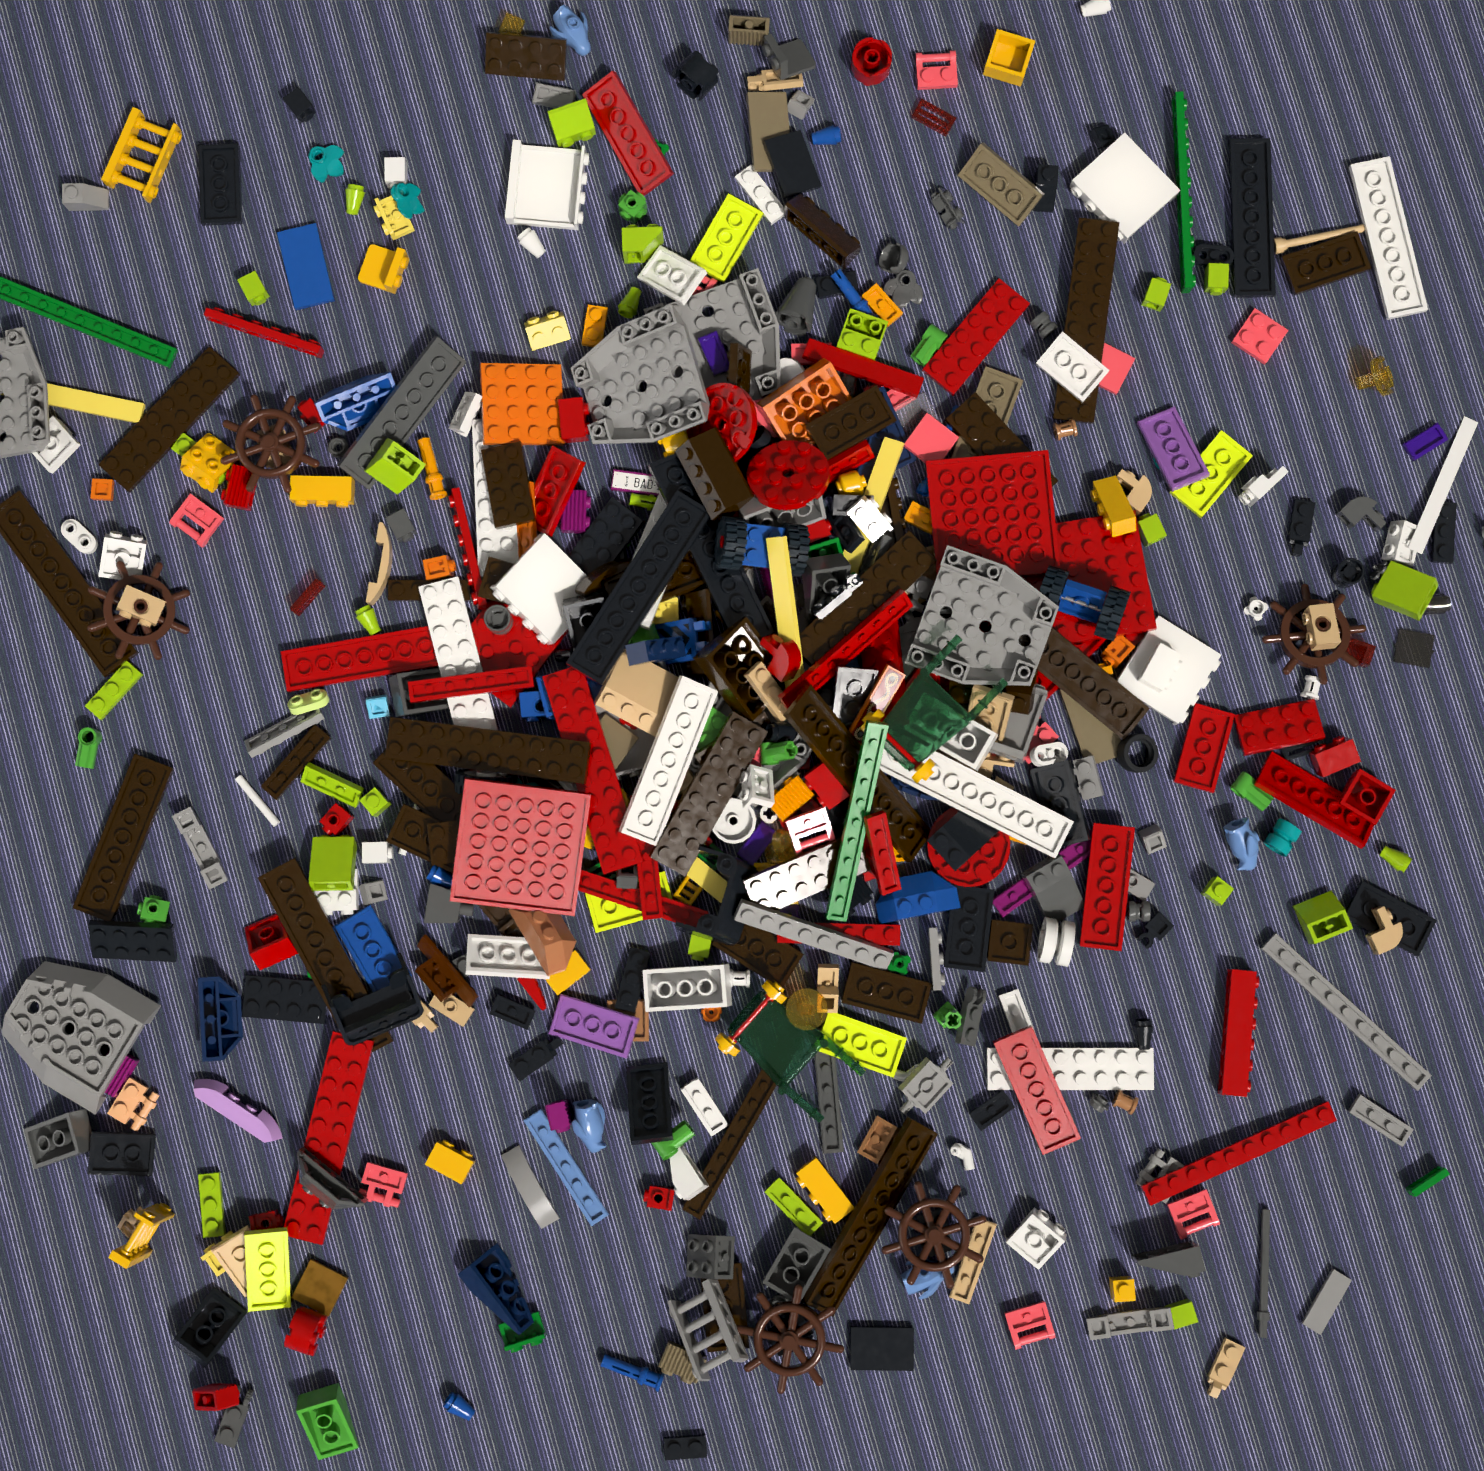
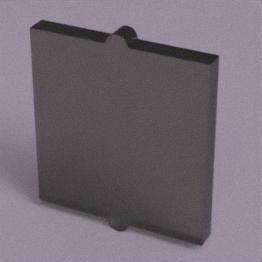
(1413, 648)

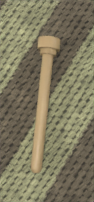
(1282, 244)

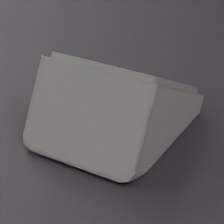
(800, 104)
(1152, 838)
(373, 892)

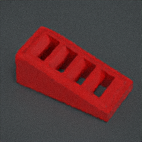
(533, 989)

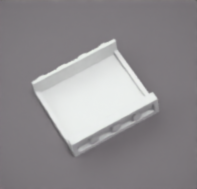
(546, 186)
(1124, 187)
(537, 588)
(1193, 674)

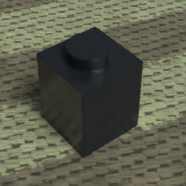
(299, 105)

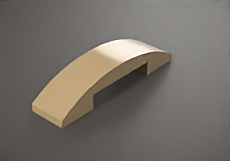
(376, 589)

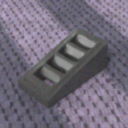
(627, 877)

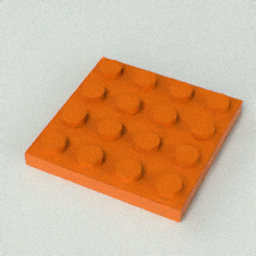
(521, 403)

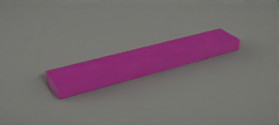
(1019, 892)

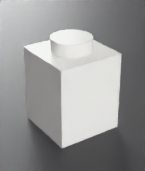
(395, 171)
(376, 852)

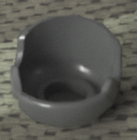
(893, 258)

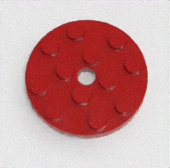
(738, 410)
(779, 492)
(980, 867)

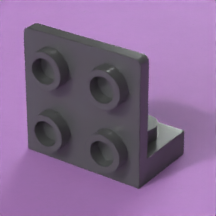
(710, 1256)

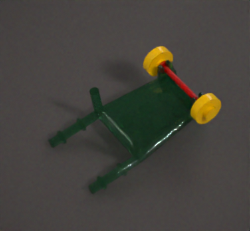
(927, 718)
(777, 1044)

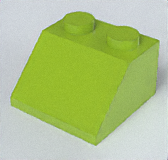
(571, 123)

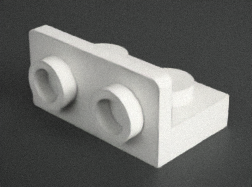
(466, 413)
(868, 518)
(1398, 541)
(757, 786)

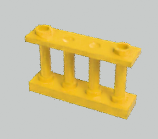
(127, 141)
(137, 1246)

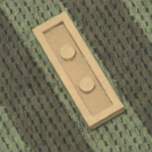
(767, 689)

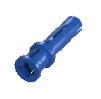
(851, 294)
(642, 1375)

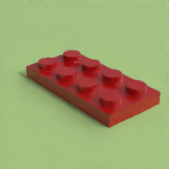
(555, 487)
(1279, 727)
(1204, 748)

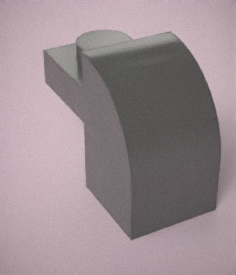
(1360, 509)

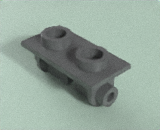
(944, 201)

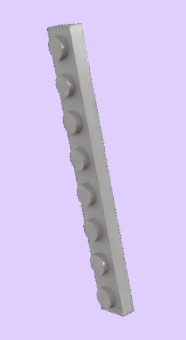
(813, 935)

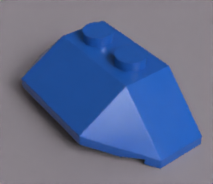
(356, 401)
(919, 896)

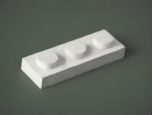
(760, 195)

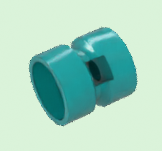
(1282, 837)

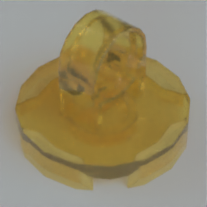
(1380, 376)
(780, 848)
(806, 1009)

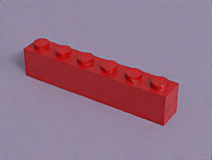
(1237, 1032)

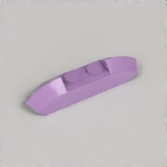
(259, 1125)

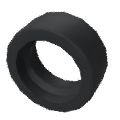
(1151, 753)

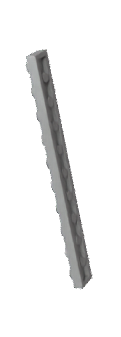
(1346, 1012)

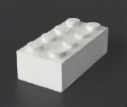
(971, 744)
(687, 987)

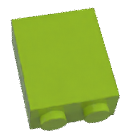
(1404, 590)
(333, 863)

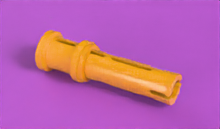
(433, 477)

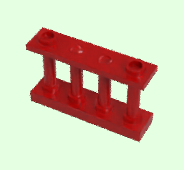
(880, 854)

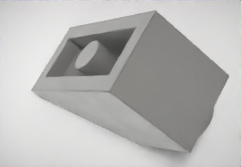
(84, 197)

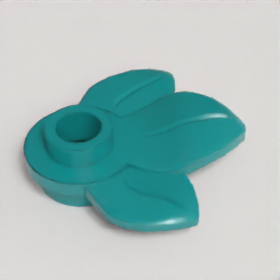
(328, 164)
(407, 199)

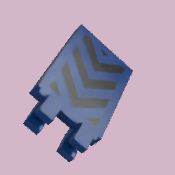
(689, 630)

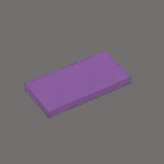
(1173, 449)
(594, 1025)

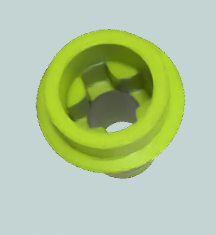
(354, 198)
(629, 304)
(368, 619)
(1397, 859)

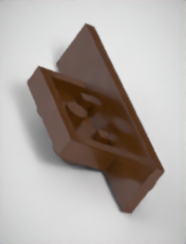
(441, 975)

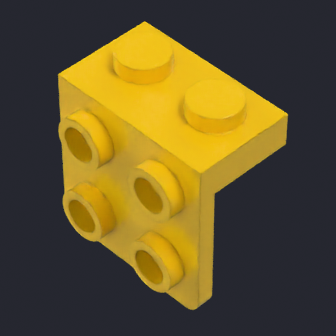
(383, 268)
(203, 461)

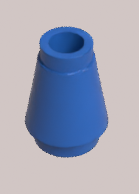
(827, 136)
(440, 877)
(458, 1406)

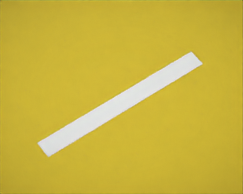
(1443, 485)

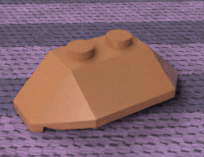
(547, 938)

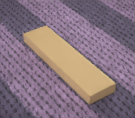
(969, 1269)

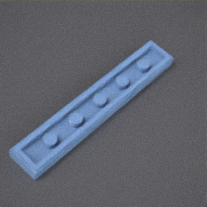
(566, 1167)

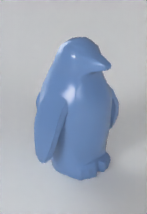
(572, 29)
(1242, 843)
(589, 1123)
(925, 1281)

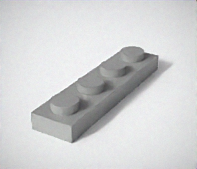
(281, 731)

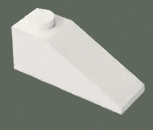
(686, 1175)

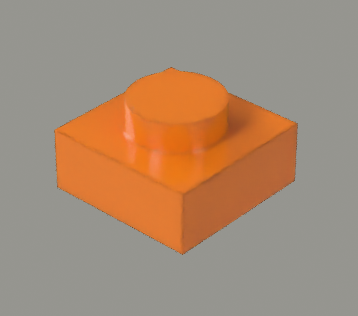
(102, 489)

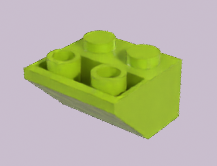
(640, 242)
(862, 334)
(394, 466)
(1322, 917)

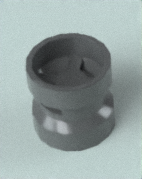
(1043, 325)
(1138, 911)

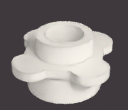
(1254, 602)

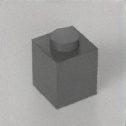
(401, 526)

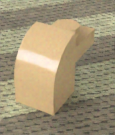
(1139, 490)
(1389, 933)
(828, 985)

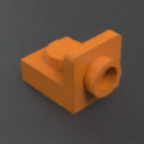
(439, 567)
(1117, 651)

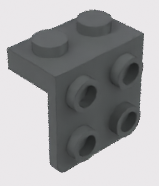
(787, 58)

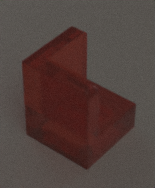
(1361, 651)

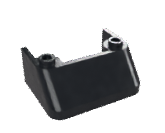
(723, 926)
(378, 1010)

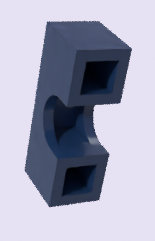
(655, 650)

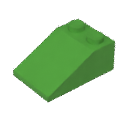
(327, 1421)

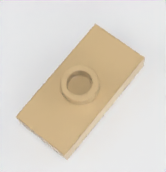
(453, 1009)

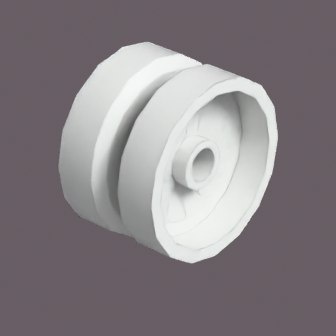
(745, 822)
(1056, 941)

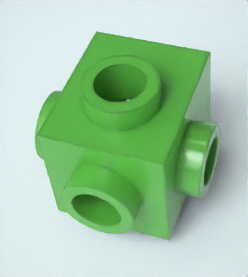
(634, 212)
(153, 903)

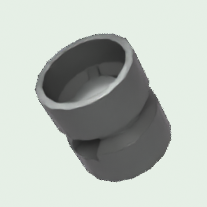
(498, 619)

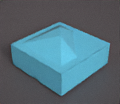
(377, 706)

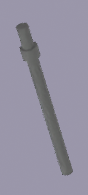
(1263, 1314)

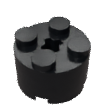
(696, 75)

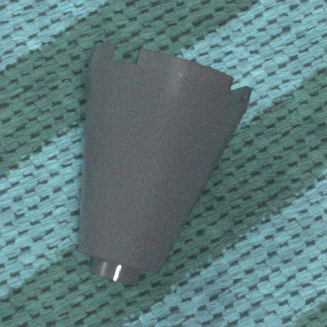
(798, 307)

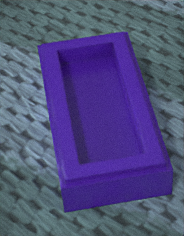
(714, 353)
(1425, 442)
(756, 843)

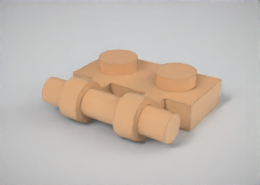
(129, 1099)

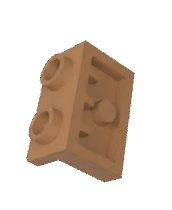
(878, 1140)

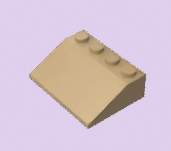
(637, 693)

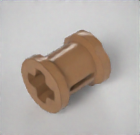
(1065, 429)
(1125, 1102)

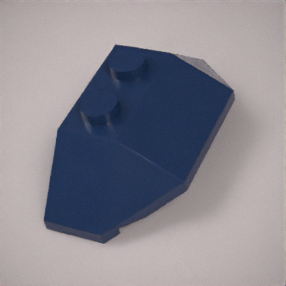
(218, 1018)

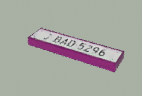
(634, 483)

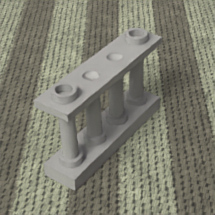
(727, 1330)

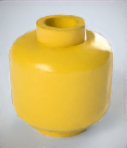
(850, 483)

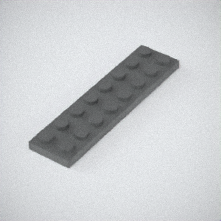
(404, 407)

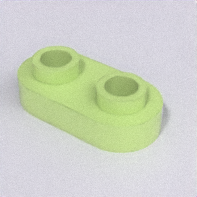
(308, 701)

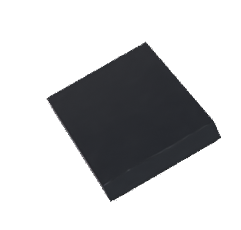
(791, 164)
(121, 1153)
(882, 1348)

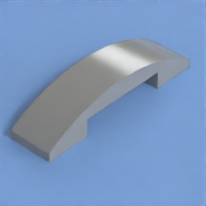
(201, 847)
(529, 1187)
(1130, 1322)

